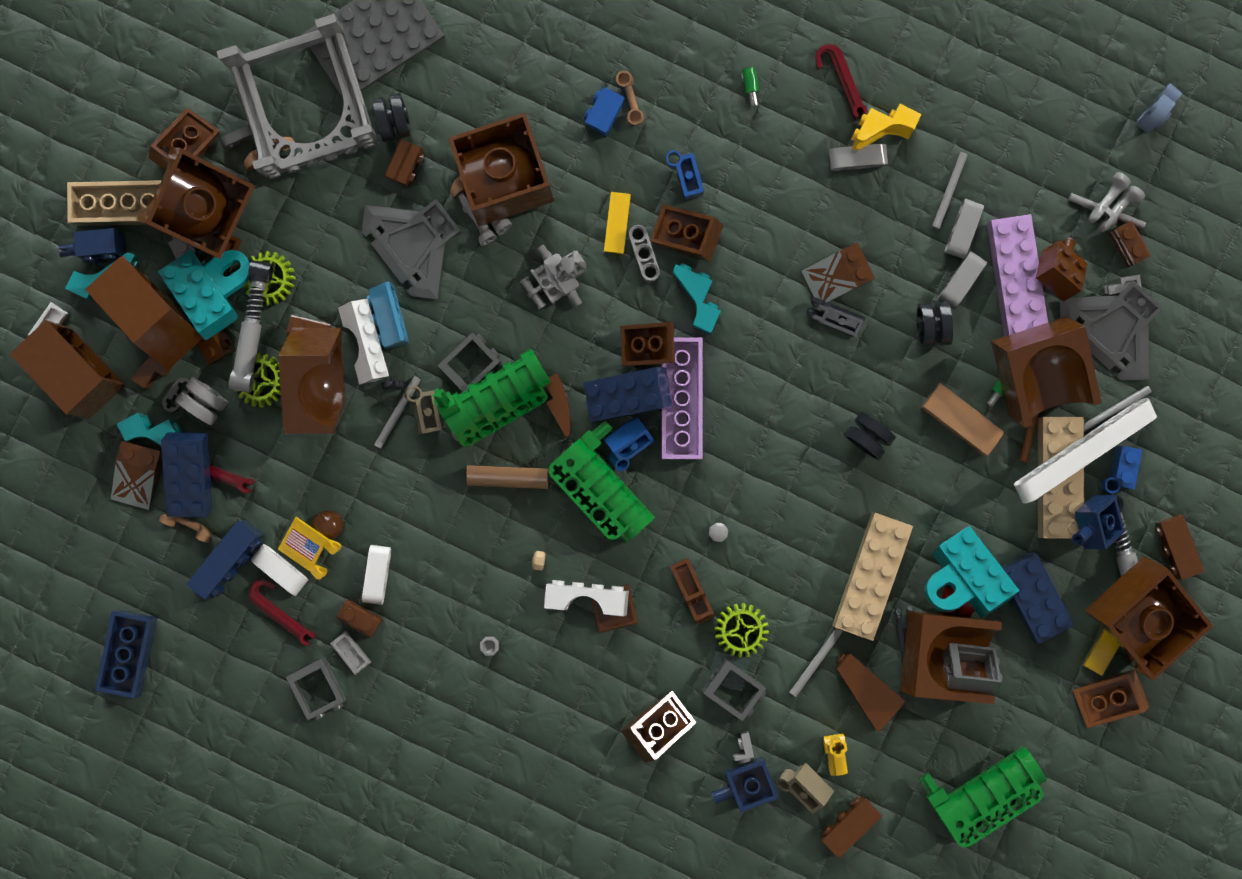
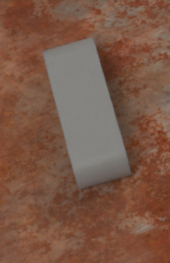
(868, 157)
(964, 228)
(638, 245)
(962, 279)

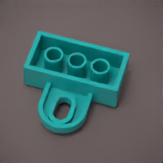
(204, 289)
(971, 574)

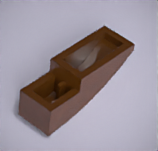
(148, 373)
(559, 404)
(692, 591)

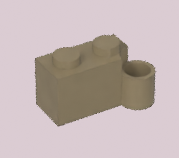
(425, 411)
(806, 787)

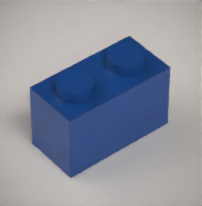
(604, 111)

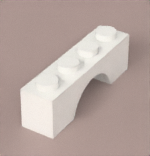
(370, 363)
(612, 601)

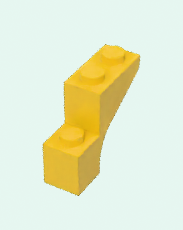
(876, 125)

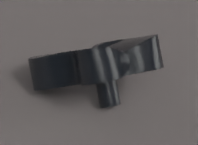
(388, 384)

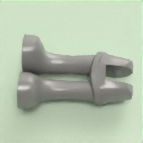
(1131, 195)
(486, 234)

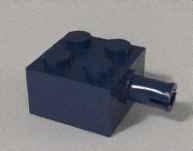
(96, 246)
(1098, 522)
(748, 785)

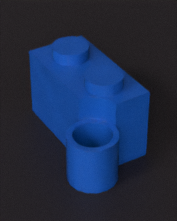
(687, 175)
(627, 443)
(1124, 469)

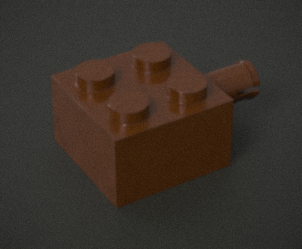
(1062, 269)

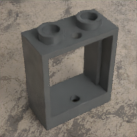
(480, 341)
(986, 655)
(716, 679)
(319, 713)

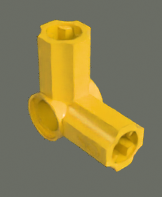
(835, 749)

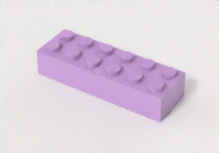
(1015, 273)
(684, 421)

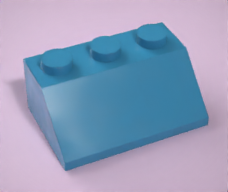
(387, 315)

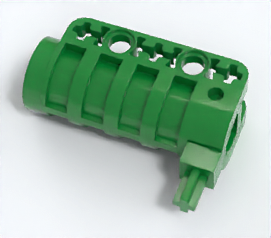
(494, 399)
(602, 486)
(985, 795)

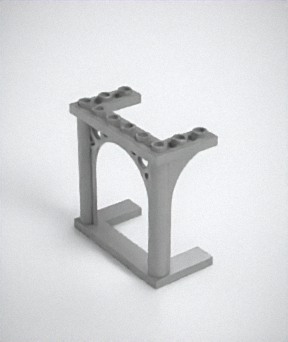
(269, 161)

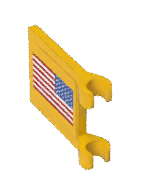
(305, 546)

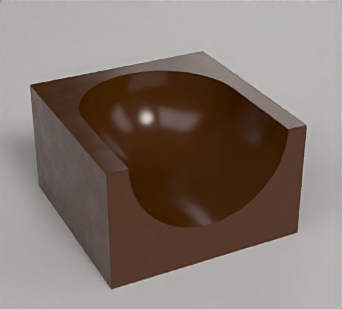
(501, 169)
(197, 203)
(144, 313)
(1045, 368)
(67, 369)
(312, 380)
(1150, 617)
(923, 659)

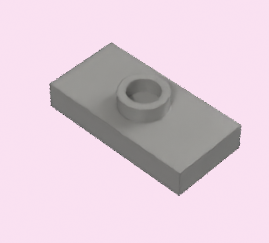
(350, 652)

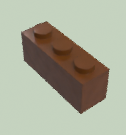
(1179, 547)
(850, 826)

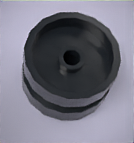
(392, 117)
(934, 324)
(870, 434)

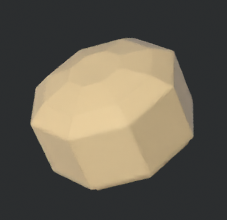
(538, 560)

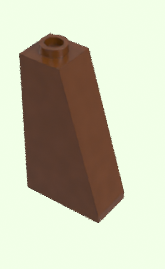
(872, 694)

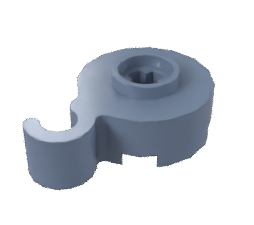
(1159, 110)

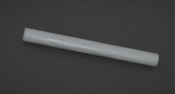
(949, 190)
(1090, 204)
(1116, 408)
(396, 414)
(815, 662)

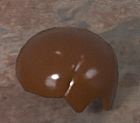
(328, 523)

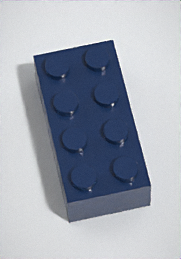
(628, 394)
(186, 474)
(225, 560)
(1037, 599)
(126, 653)

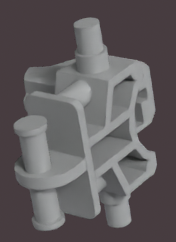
(556, 277)

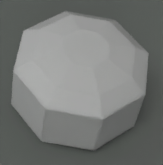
(718, 532)
(489, 645)

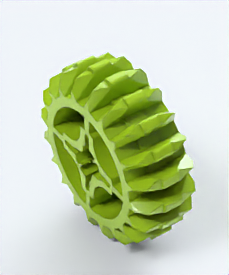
(284, 284)
(259, 388)
(758, 626)

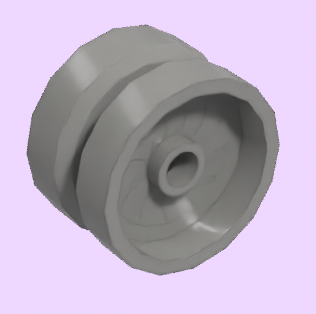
(200, 403)

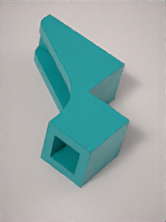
(79, 282)
(697, 287)
(139, 427)

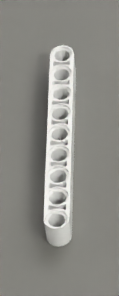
(1085, 450)

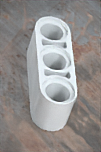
(279, 569)
(376, 574)

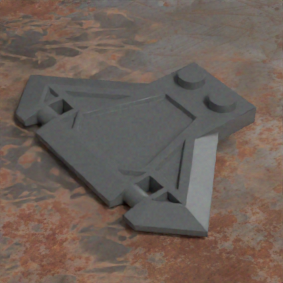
(412, 243)
(1117, 328)

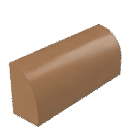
(962, 419)
(508, 477)

